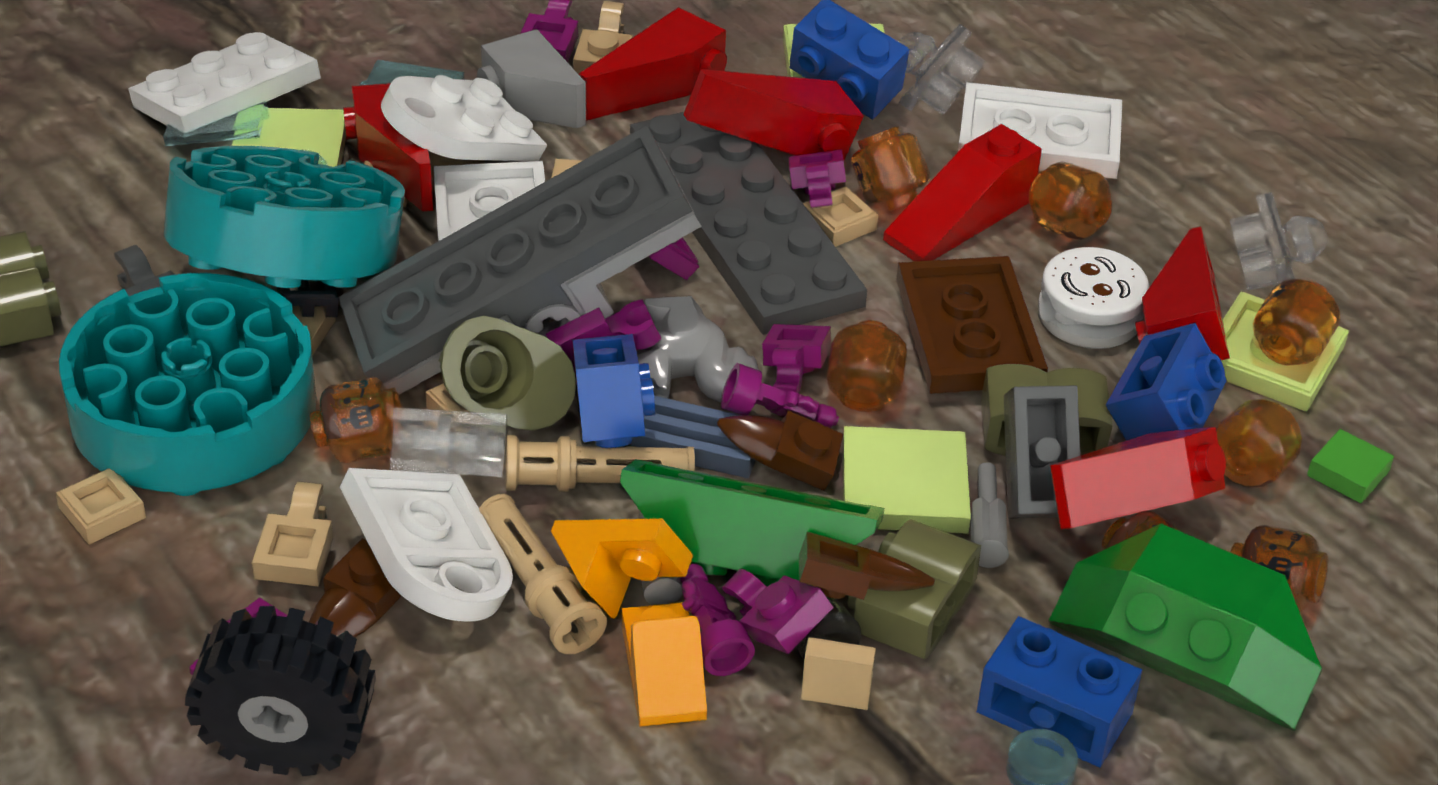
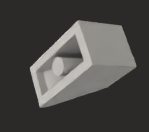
(535, 79)

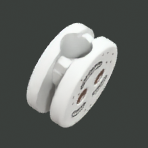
(1092, 297)

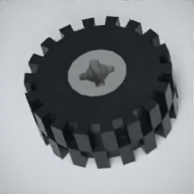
(281, 691)

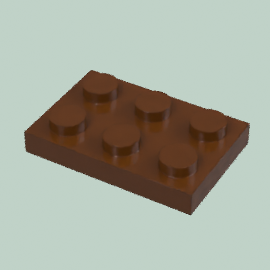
(966, 320)

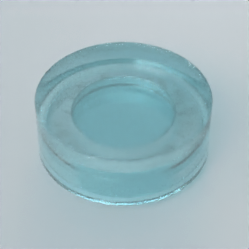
(1041, 759)

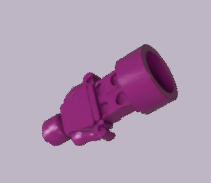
(744, 390)
(723, 638)

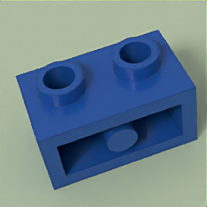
(848, 50)
(1167, 384)
(612, 390)
(1059, 686)

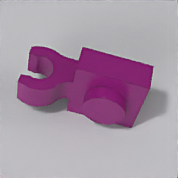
(555, 26)
(817, 175)
(631, 319)
(795, 352)
(778, 613)

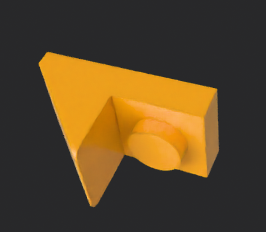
(614, 550)
(665, 663)

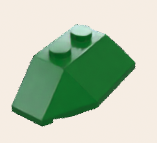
(743, 522)
(1196, 619)

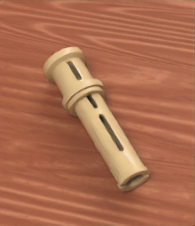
(560, 460)
(551, 588)

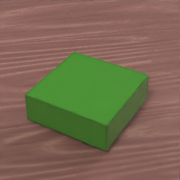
(1350, 465)

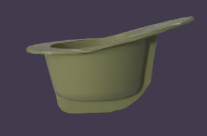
(507, 371)

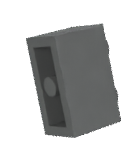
(1038, 433)

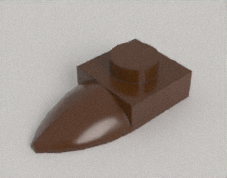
(790, 446)
(852, 569)
(355, 592)

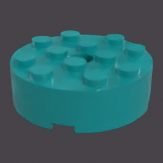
(283, 215)
(189, 382)

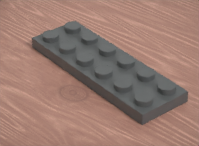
(756, 227)

